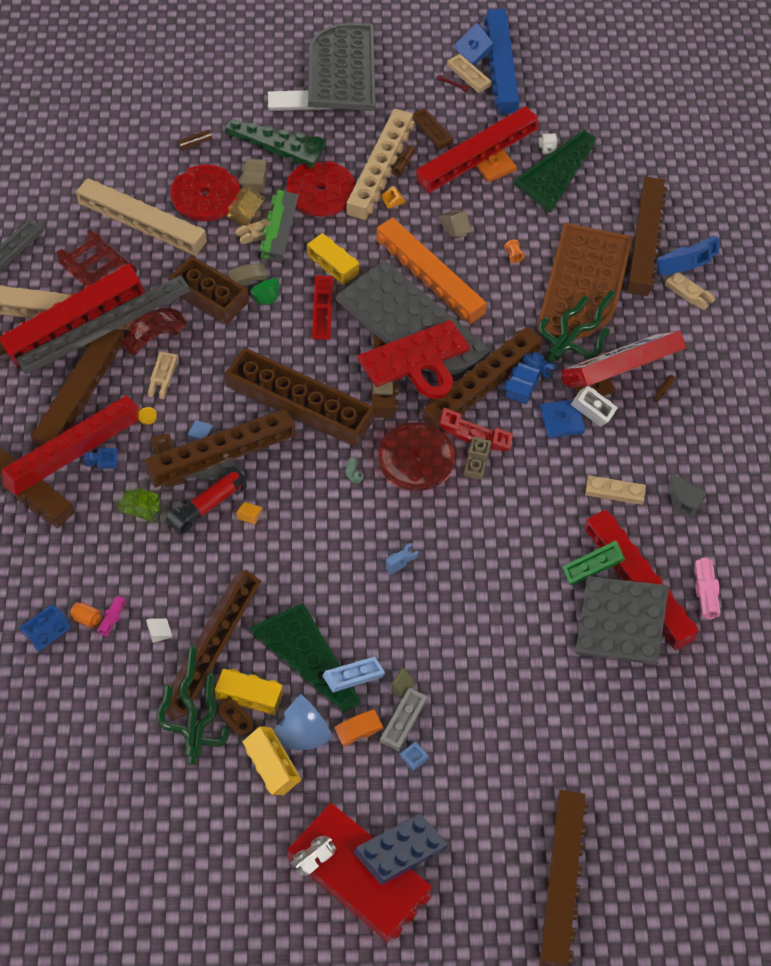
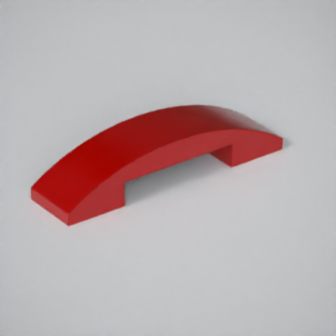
(466, 430)

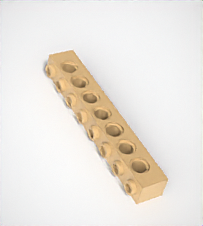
(380, 164)

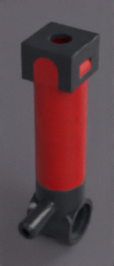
(183, 518)

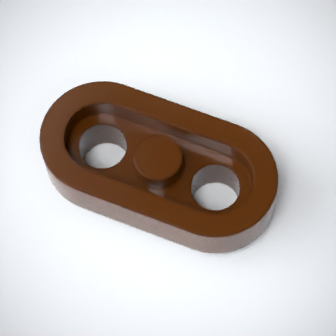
(237, 719)

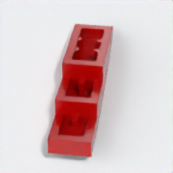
(322, 308)

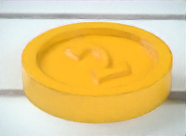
(147, 415)

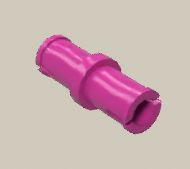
(111, 616)

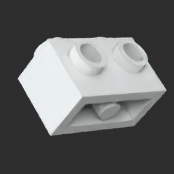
(594, 406)

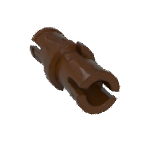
(194, 140)
(403, 160)

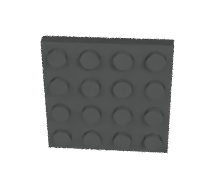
(622, 620)

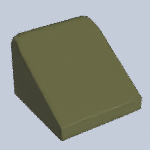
(402, 683)

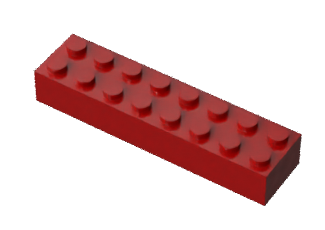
(73, 312)

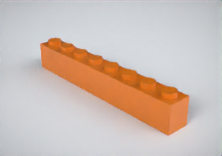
(431, 271)

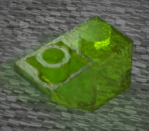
(140, 504)

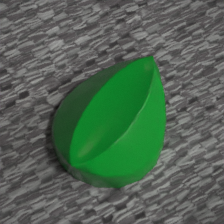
(266, 291)

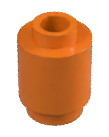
(86, 615)

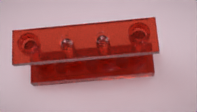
(79, 270)

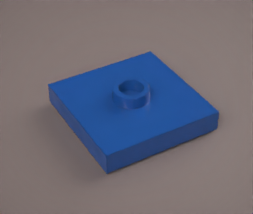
(474, 44)
(561, 419)

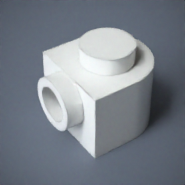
(548, 143)

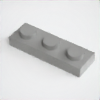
(403, 719)

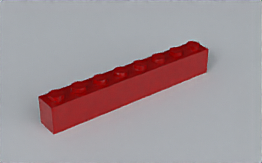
(477, 149)
(70, 445)
(604, 530)

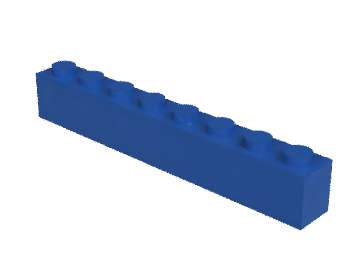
(501, 62)

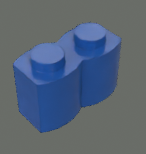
(522, 383)

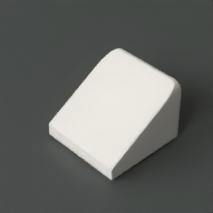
(158, 629)

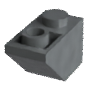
(686, 496)

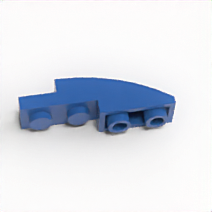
(688, 258)

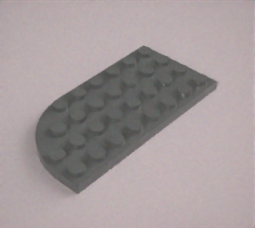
(342, 68)
(398, 308)

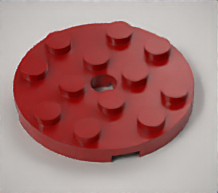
(188, 189)
(321, 203)

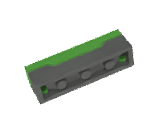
(279, 227)

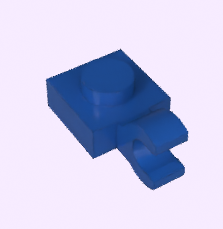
(537, 360)
(105, 458)

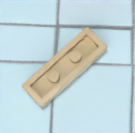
(469, 73)
(615, 490)

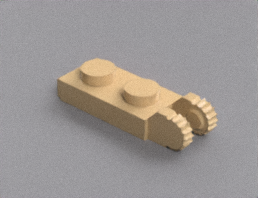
(252, 232)
(689, 290)
(162, 373)

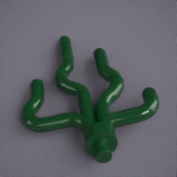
(561, 344)
(192, 733)

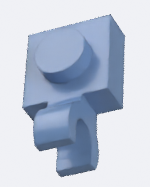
(399, 560)

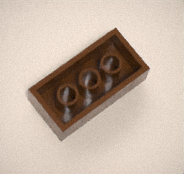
(211, 290)

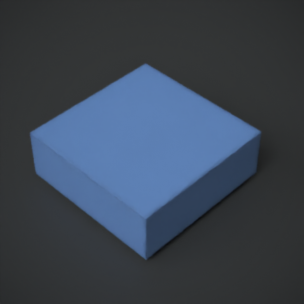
(199, 430)
(414, 756)

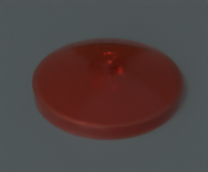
(416, 456)

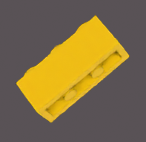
(333, 259)
(249, 691)
(271, 761)

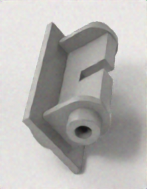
(319, 849)

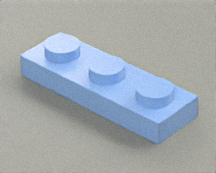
(353, 674)

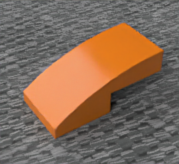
(359, 726)

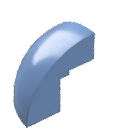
(302, 727)

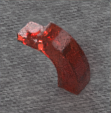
(152, 324)

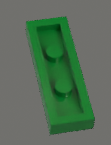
(593, 563)

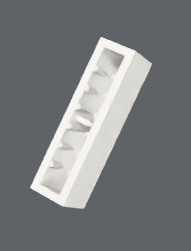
(289, 101)

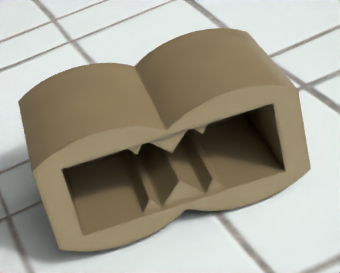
(254, 174)

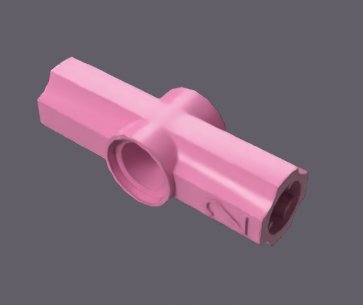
(707, 588)

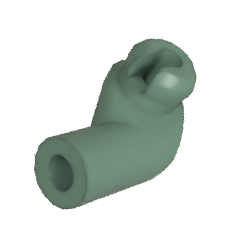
(351, 471)

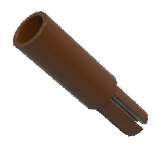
(664, 388)

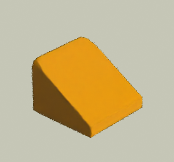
(392, 197)
(249, 513)

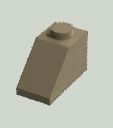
(455, 223)

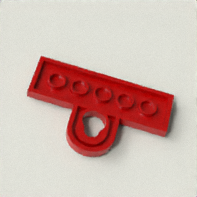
(414, 353)

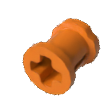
(514, 251)

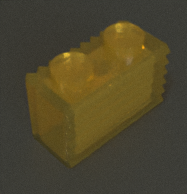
(246, 205)

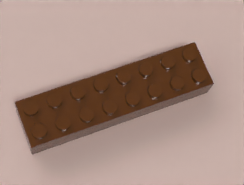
(300, 396)

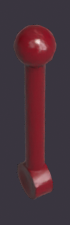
(464, 87)

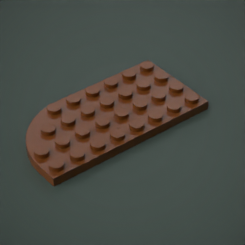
(589, 265)

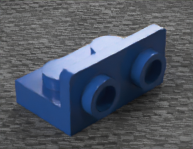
(45, 627)

